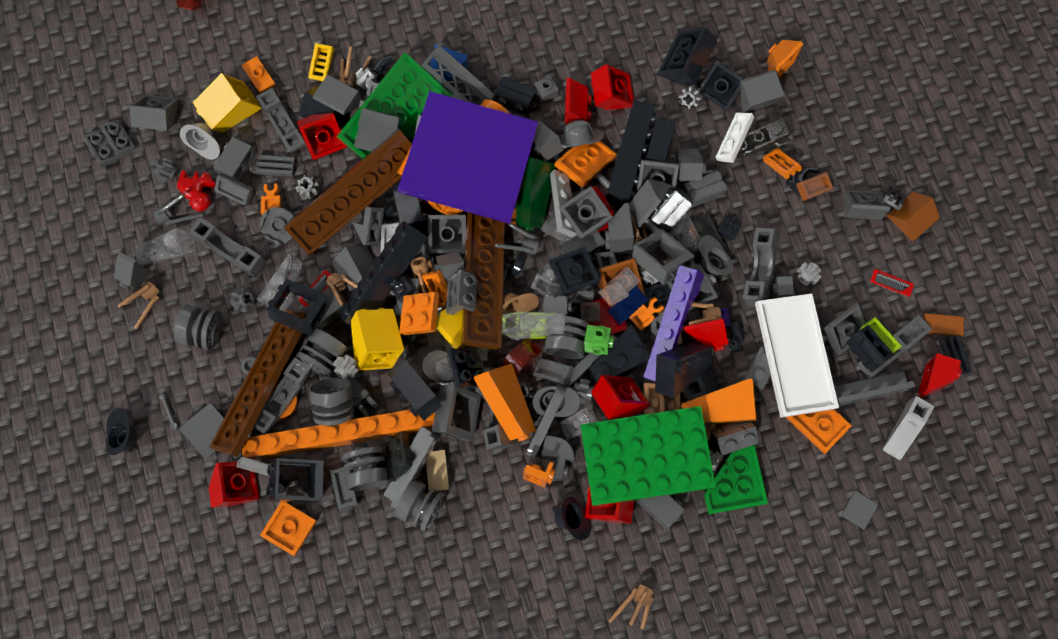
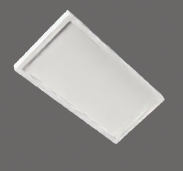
(796, 355)

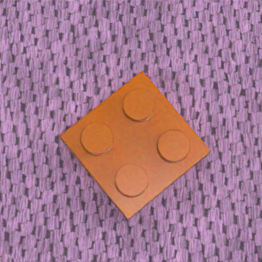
(419, 313)
(288, 528)

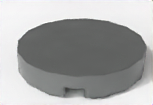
(272, 225)

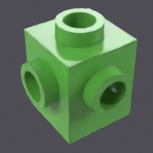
(598, 340)

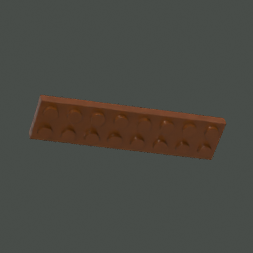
(349, 194)
(483, 259)
(256, 388)

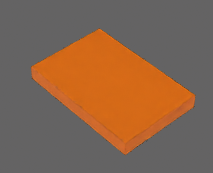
(585, 162)
(821, 427)

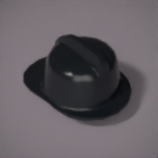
(119, 432)
(571, 517)

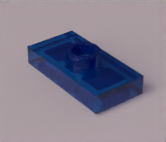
(625, 308)

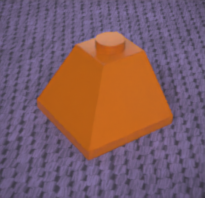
(783, 56)

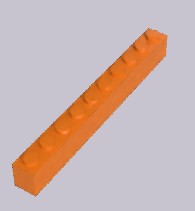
(330, 436)

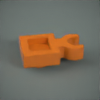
(271, 200)
(644, 314)

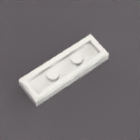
(734, 137)

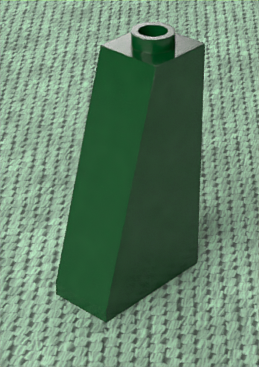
(534, 194)

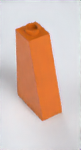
(507, 401)
(728, 404)

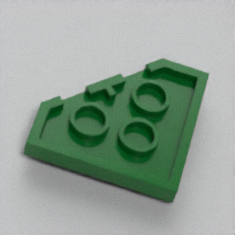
(737, 484)

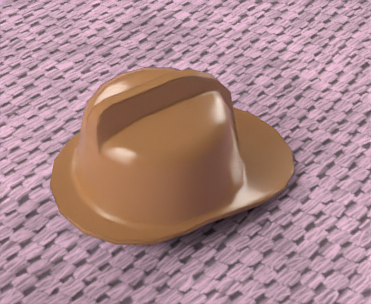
(522, 303)

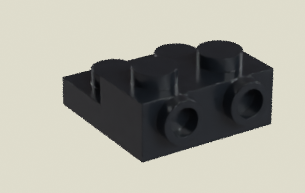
(575, 271)

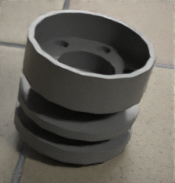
(197, 327)
(568, 344)
(322, 352)
(331, 401)
(364, 464)
(417, 504)

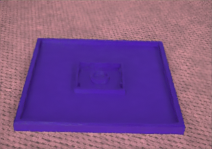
(468, 157)

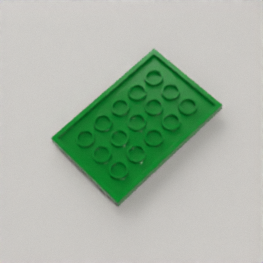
(398, 94)
(647, 456)

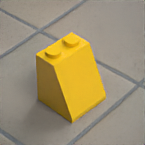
(226, 103)
(451, 328)
(375, 339)

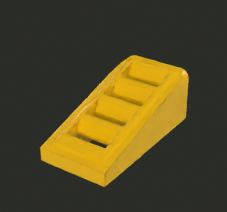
(316, 55)

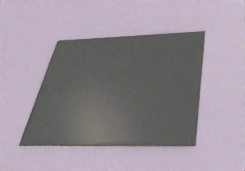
(859, 510)

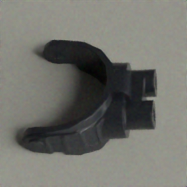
(793, 180)

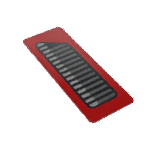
(892, 283)
(319, 285)

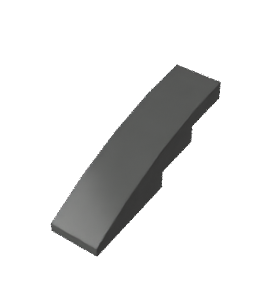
(906, 337)

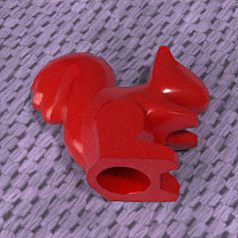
(193, 187)

